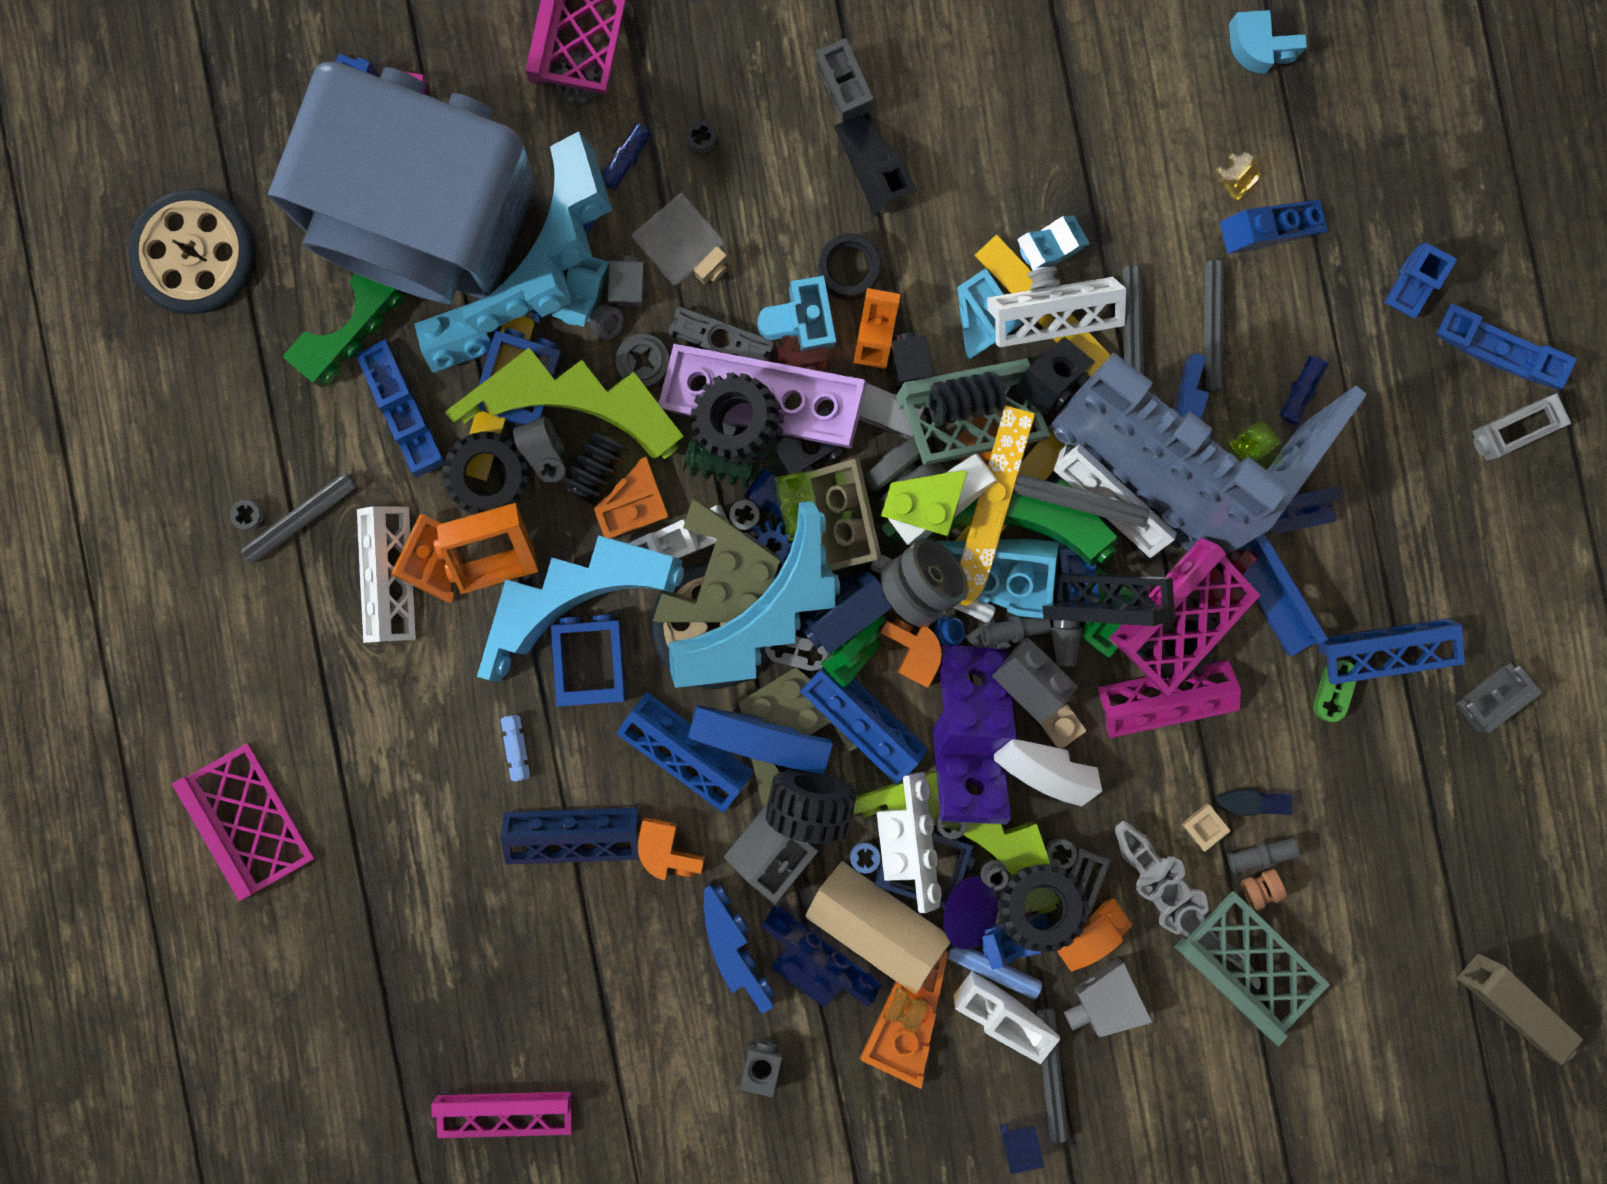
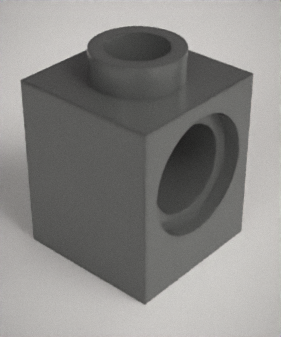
(627, 282)
(756, 1082)

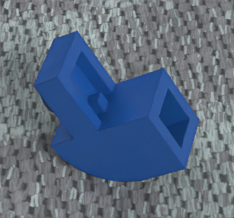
(1418, 276)
(1001, 949)

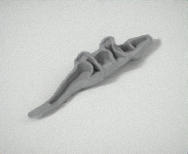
(1164, 884)

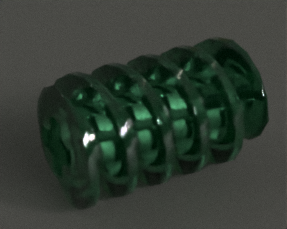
(700, 458)

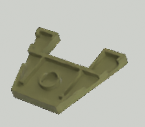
(734, 578)
(786, 706)

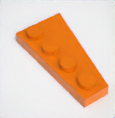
(898, 1050)

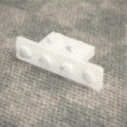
(909, 845)

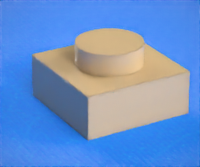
(712, 266)
(1063, 727)
(1205, 827)

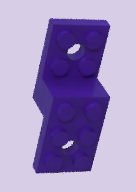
(969, 733)

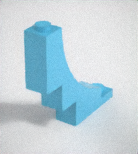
(528, 611)

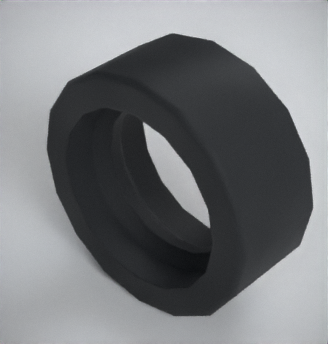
(853, 241)

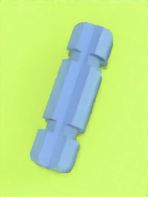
(515, 748)

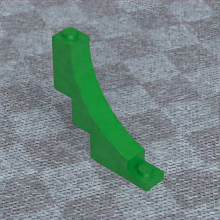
(1075, 529)

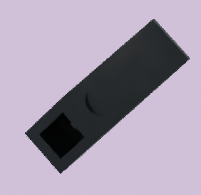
(876, 166)

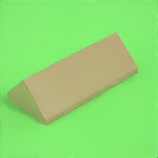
(878, 927)

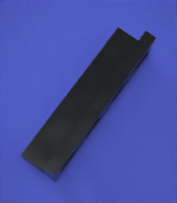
(1107, 611)

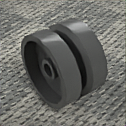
(899, 466)
(924, 582)

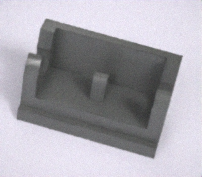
(1498, 698)

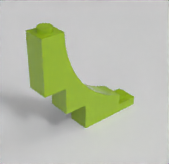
(529, 384)
(1013, 847)

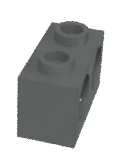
(844, 80)

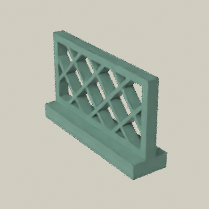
(916, 394)
(1239, 993)

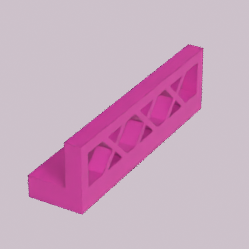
(1147, 713)
(503, 1106)

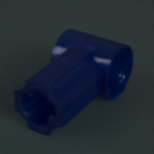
(764, 494)

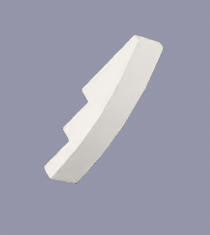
(676, 540)

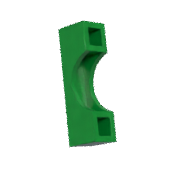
(322, 355)

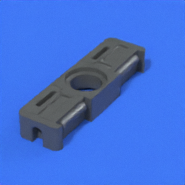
(700, 329)

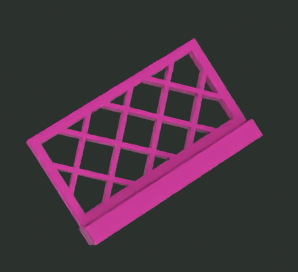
(546, 37)
(1186, 576)
(217, 837)

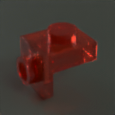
(809, 359)

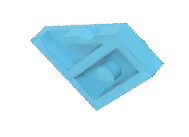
(976, 320)

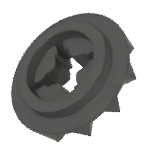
(592, 73)
(640, 345)

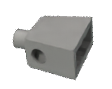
(1108, 1002)

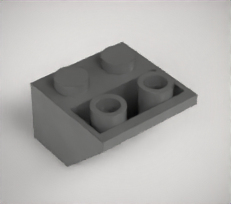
(769, 858)

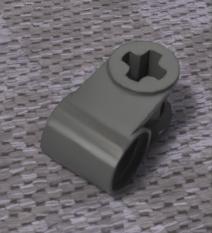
(541, 448)

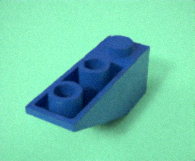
(1272, 225)

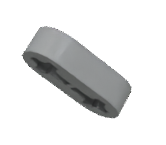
(795, 660)

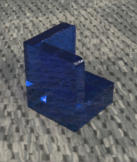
(1021, 1149)

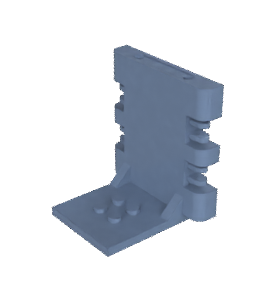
(1181, 469)

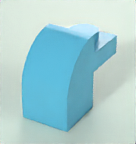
(1255, 46)
(1053, 243)
(586, 287)

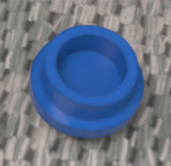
(949, 630)

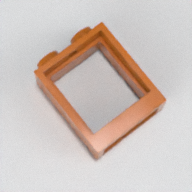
(494, 568)

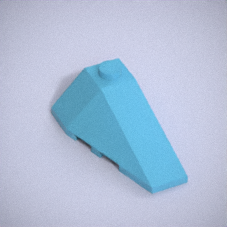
(1020, 574)

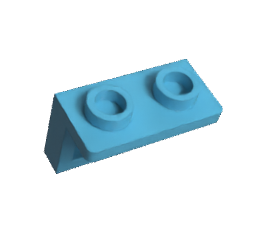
(450, 340)

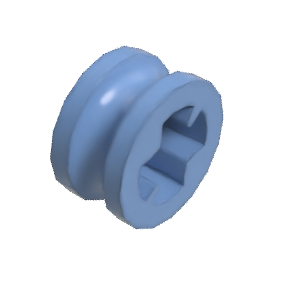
(854, 857)

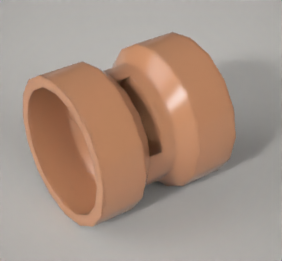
(1263, 889)

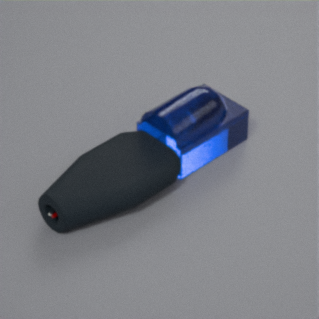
(1252, 802)

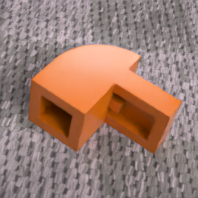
(876, 328)
(922, 654)
(657, 851)
(1099, 936)

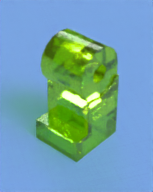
(1255, 441)
(791, 491)

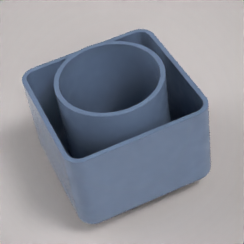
(404, 183)

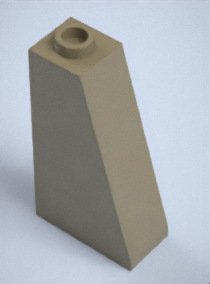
(1520, 1008)

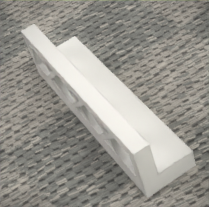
(1054, 300)
(1089, 475)
(375, 577)

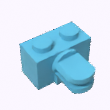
(805, 316)

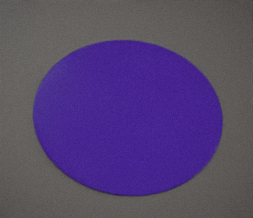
(970, 912)

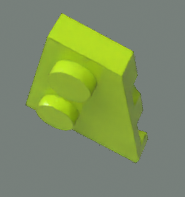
(926, 501)

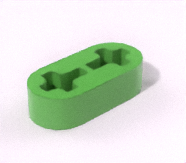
(1342, 697)

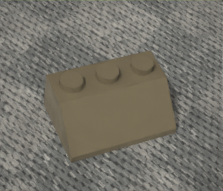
(844, 501)

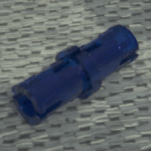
(625, 155)
(1303, 389)

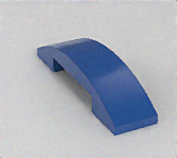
(1504, 350)

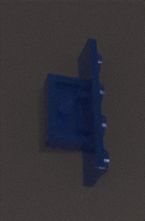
(816, 965)

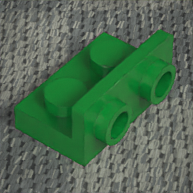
(851, 656)

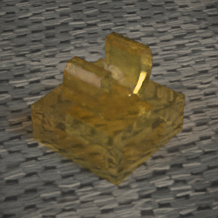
(1240, 175)

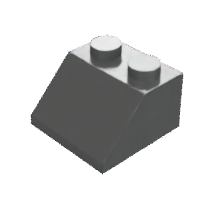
(1035, 680)

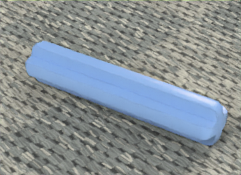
(1006, 976)

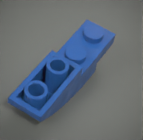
(726, 936)

